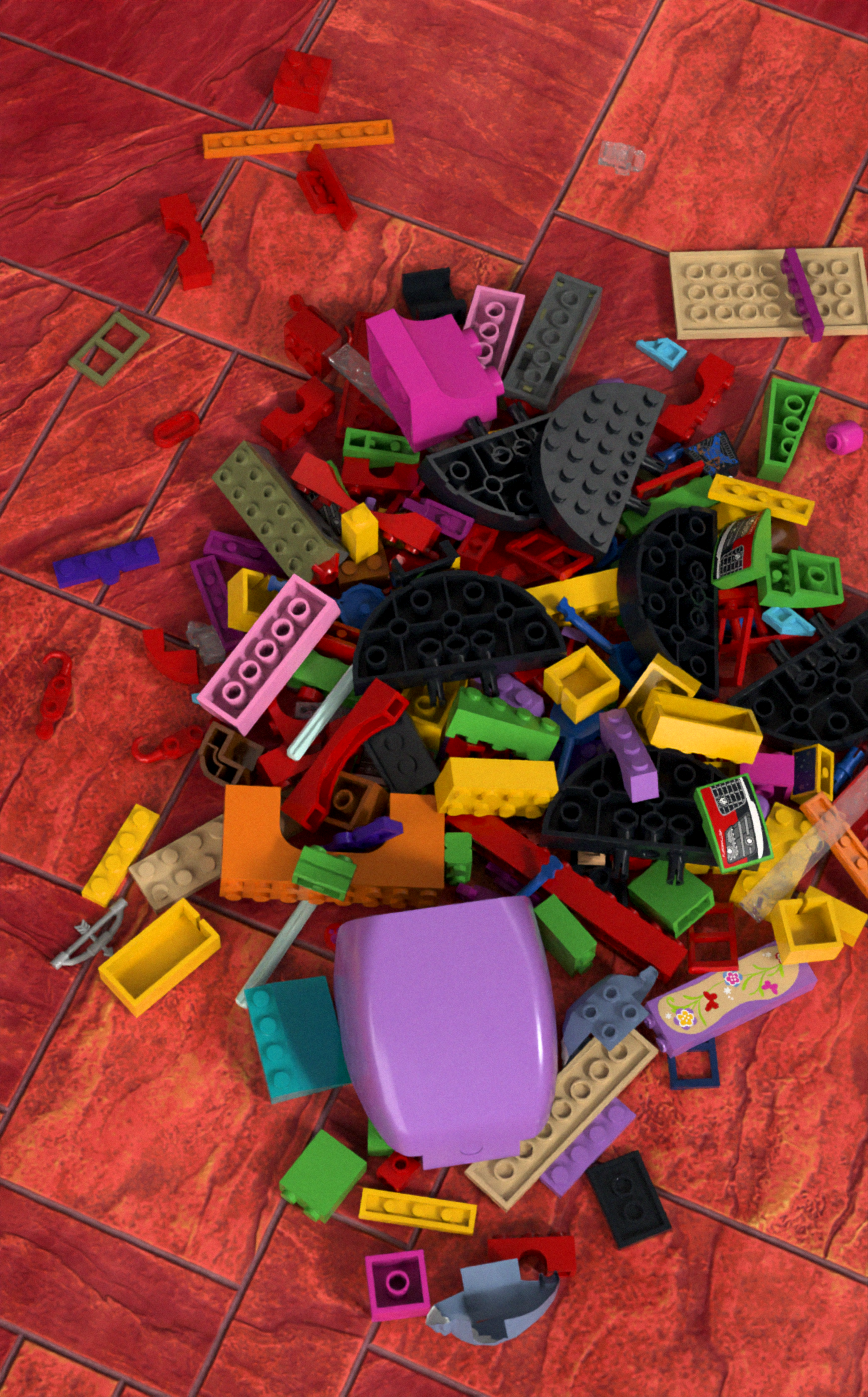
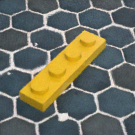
(759, 498)
(120, 855)
(417, 1211)

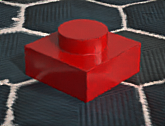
(833, 612)

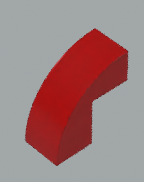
(175, 665)

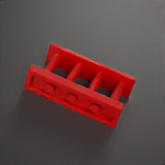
(748, 597)

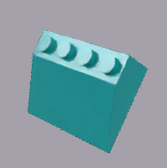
(297, 1037)

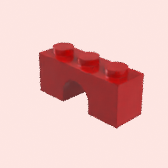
(285, 429)
(362, 484)
(554, 1251)

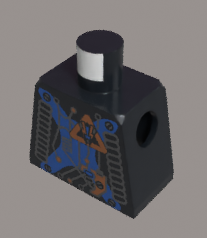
(716, 454)

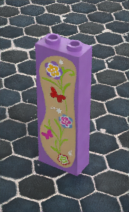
(725, 999)

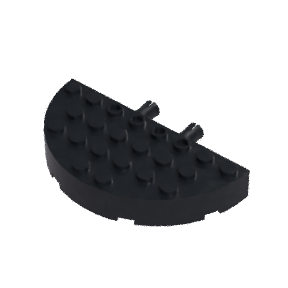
(590, 461)
(490, 474)
(670, 596)
(452, 631)
(816, 693)
(602, 819)

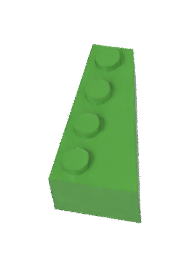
(783, 422)
(501, 725)

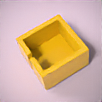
(245, 604)
(581, 684)
(810, 934)

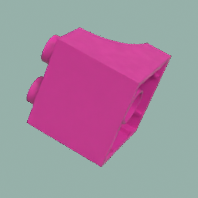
(430, 376)

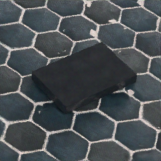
(402, 757)
(628, 1200)

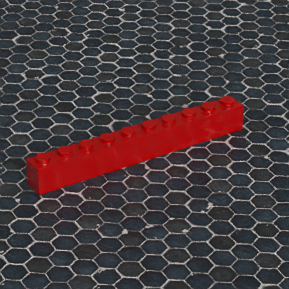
(592, 907)

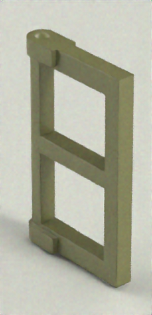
(121, 358)

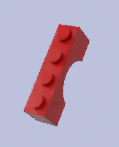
(179, 218)
(679, 421)
(287, 727)
(282, 771)

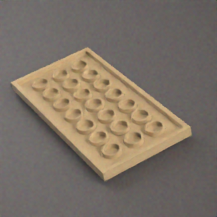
(750, 298)

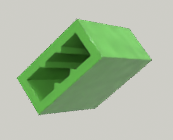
(668, 905)
(565, 937)
(322, 1177)

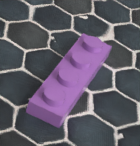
(587, 1147)

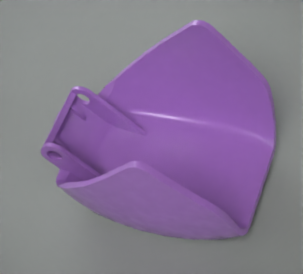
(449, 1028)

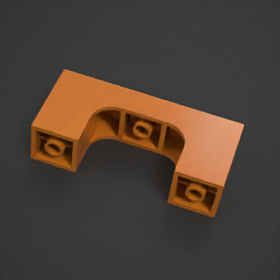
(262, 863)

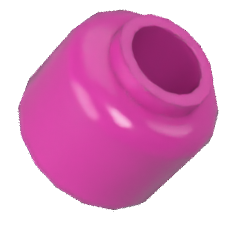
(844, 437)

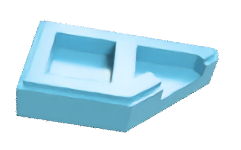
(663, 351)
(787, 622)

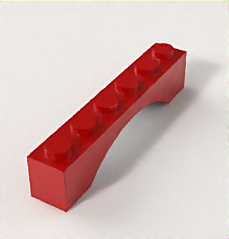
(409, 528)
(312, 796)

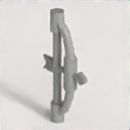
(116, 909)

